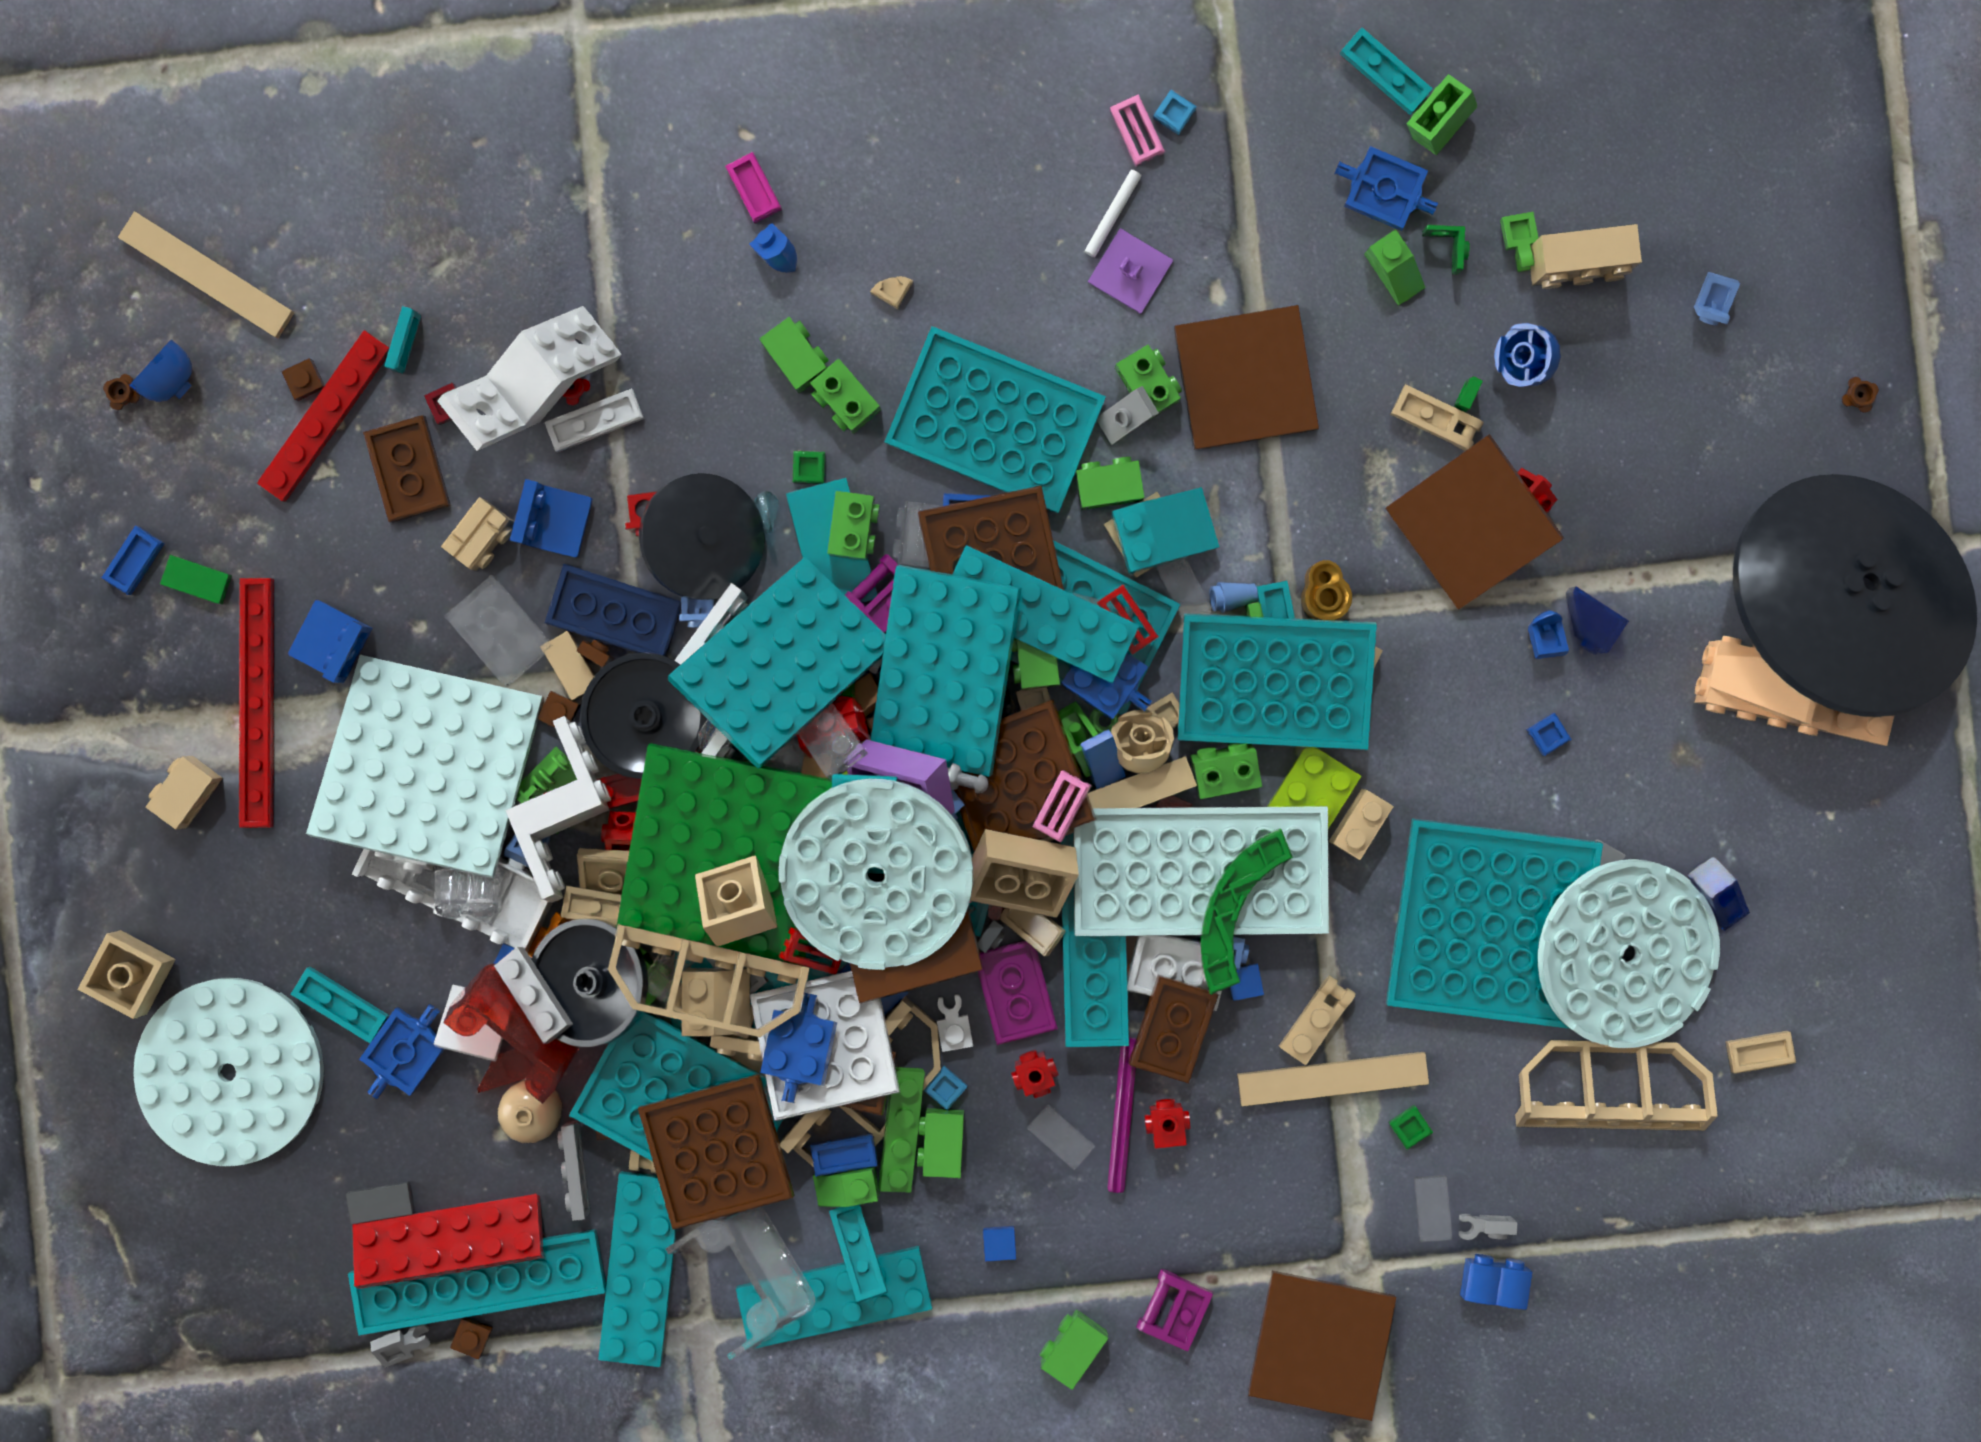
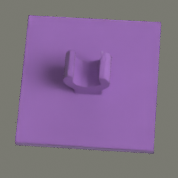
(1130, 271)

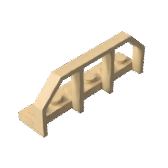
(724, 958)
(897, 1018)
(1625, 1115)

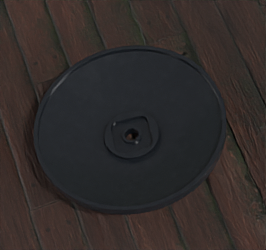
(1819, 624)

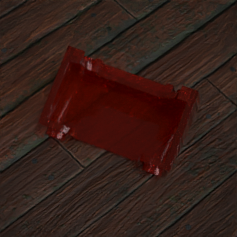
(491, 1003)

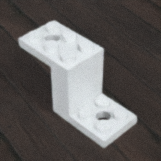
(529, 377)
(724, 611)
(558, 810)

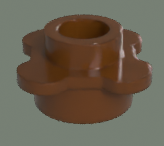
(112, 390)
(1868, 390)

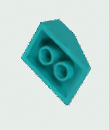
(1164, 530)

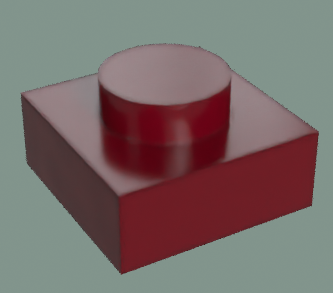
(432, 400)

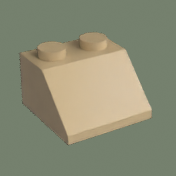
(735, 901)
(706, 995)

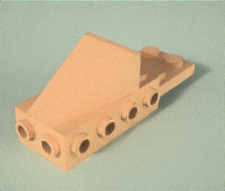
(1742, 682)

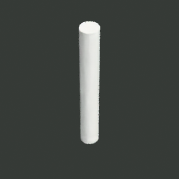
(1112, 213)

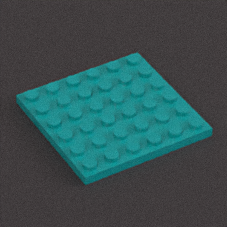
(1469, 929)

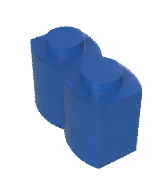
(1496, 1282)

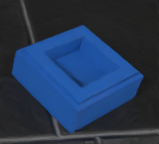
(1548, 734)
(1250, 983)
(999, 1243)

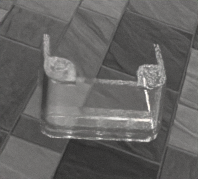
(768, 1266)

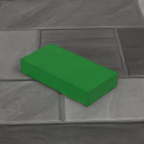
(196, 579)

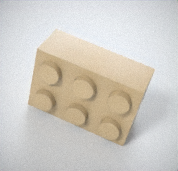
(1585, 256)
(1023, 873)

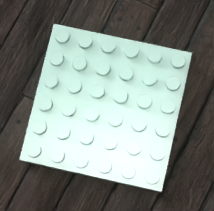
(425, 766)

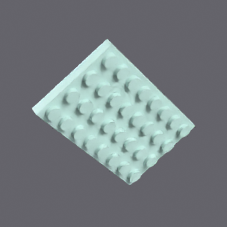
(1160, 865)

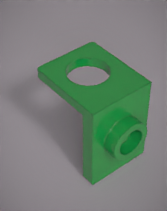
(1460, 246)

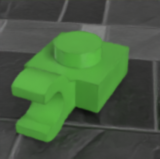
(1519, 234)

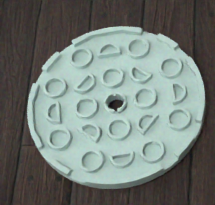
(884, 828)
(1591, 929)
(274, 1064)

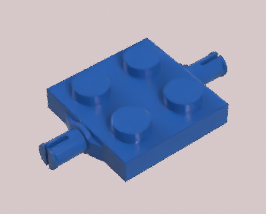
(1386, 188)
(1105, 695)
(799, 1049)
(402, 1051)

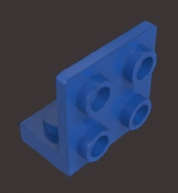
(551, 519)
(329, 641)

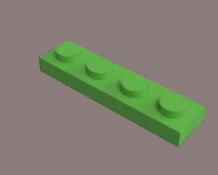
(901, 1132)

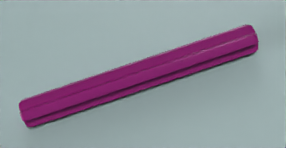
(1122, 1120)

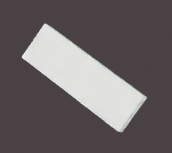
(594, 420)

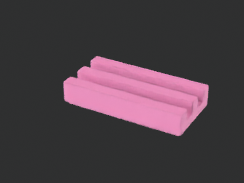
(1147, 154)
(1074, 782)

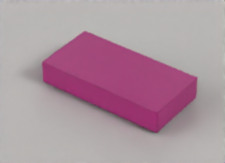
(753, 187)

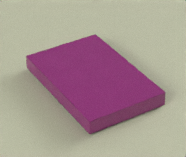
(1016, 992)

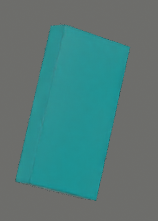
(402, 340)

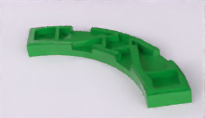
(1226, 904)

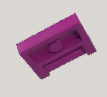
(879, 607)
(1184, 1313)

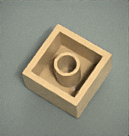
(126, 974)

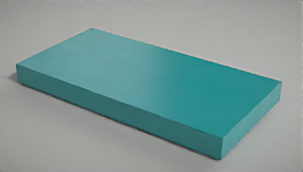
(812, 519)

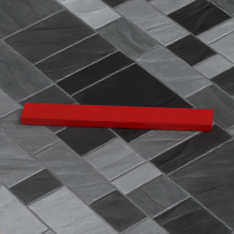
(256, 703)

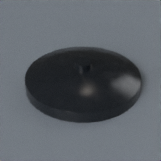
(701, 536)
(635, 706)
(576, 966)

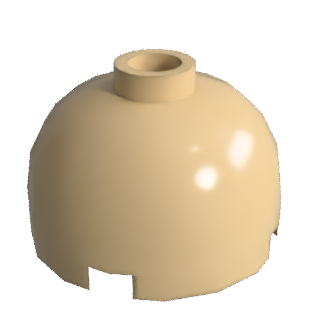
(1142, 741)
(525, 1117)

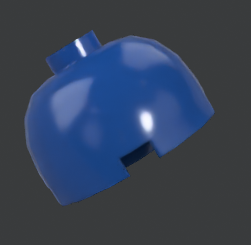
(1527, 355)
(165, 375)

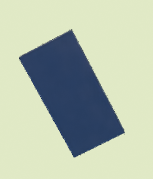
(613, 612)

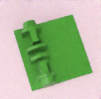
(548, 775)

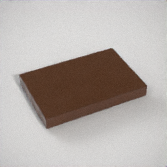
(406, 468)
(1173, 1029)

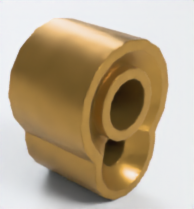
(1325, 592)

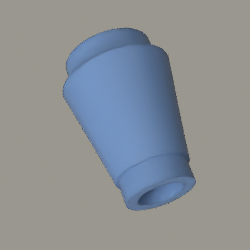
(1230, 596)

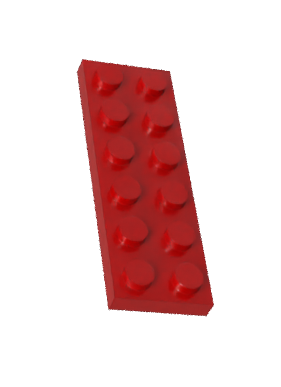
(447, 1241)

